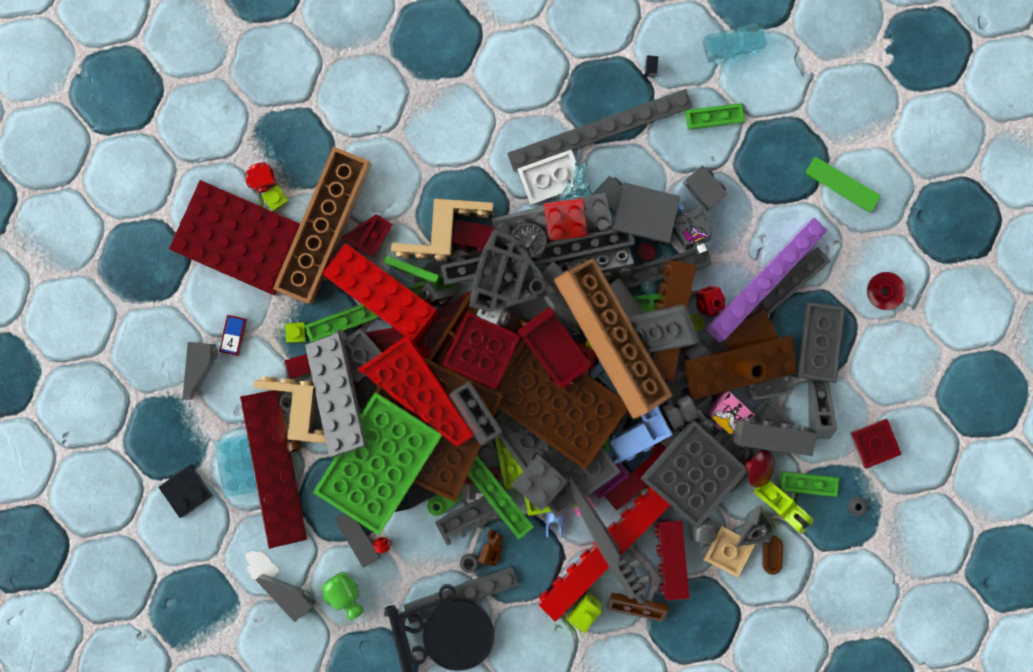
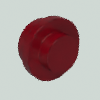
(645, 252)

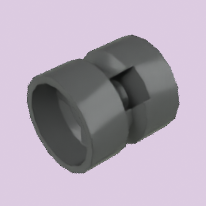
(681, 411)

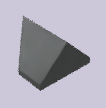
(757, 528)

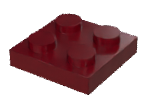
(875, 443)

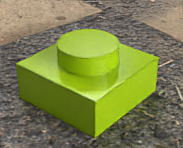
(275, 198)
(295, 332)

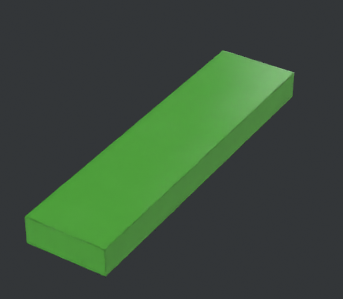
(842, 184)

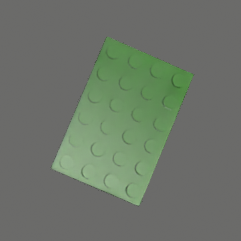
(376, 477)

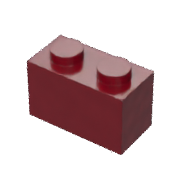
(471, 235)

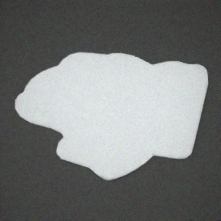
(260, 565)

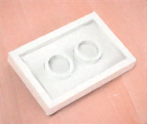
(547, 177)

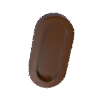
(772, 555)

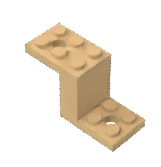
(443, 229)
(303, 407)

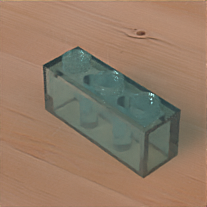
(735, 43)

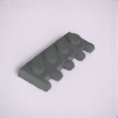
(465, 517)

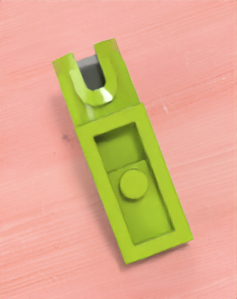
(784, 506)

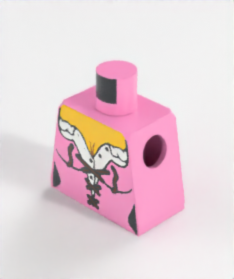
(726, 411)

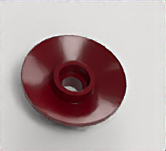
(895, 290)

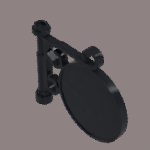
(454, 634)

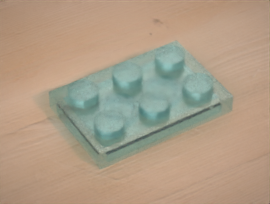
(235, 466)

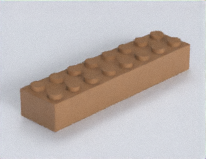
(322, 225)
(613, 338)

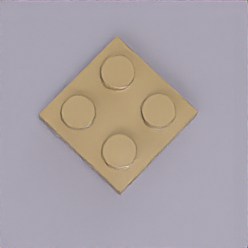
(725, 554)

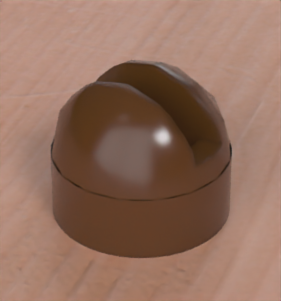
(293, 446)

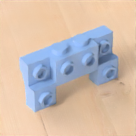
(639, 436)

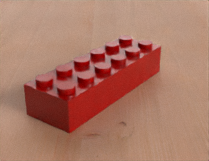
(381, 294)

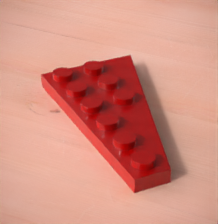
(413, 384)

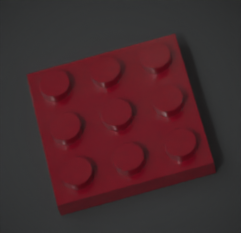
(481, 350)

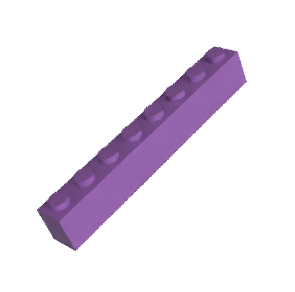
(766, 279)

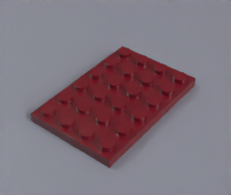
(234, 236)

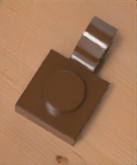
(491, 551)

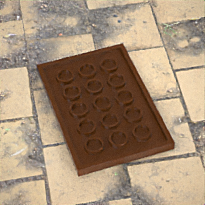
(568, 419)

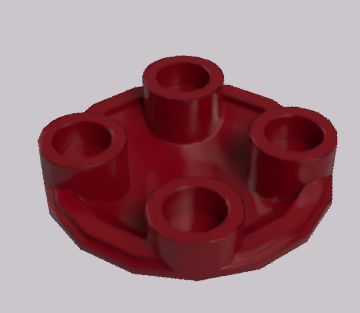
(760, 468)

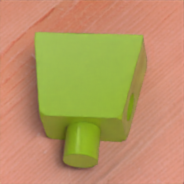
(585, 612)

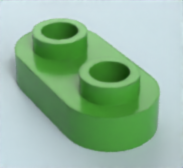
(444, 503)

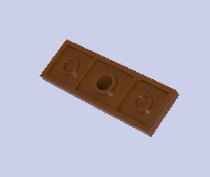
(740, 366)

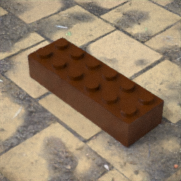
(673, 291)

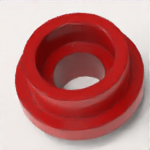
(382, 545)

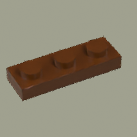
(647, 609)

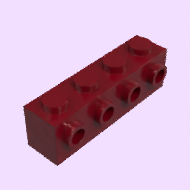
(672, 558)

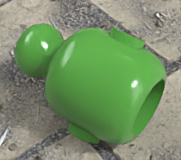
(342, 594)

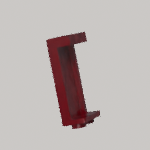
(554, 348)

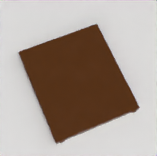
(752, 330)

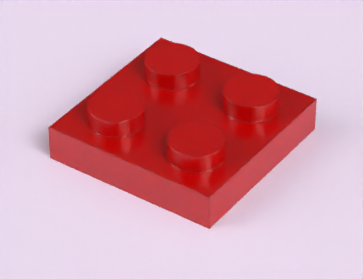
(565, 219)

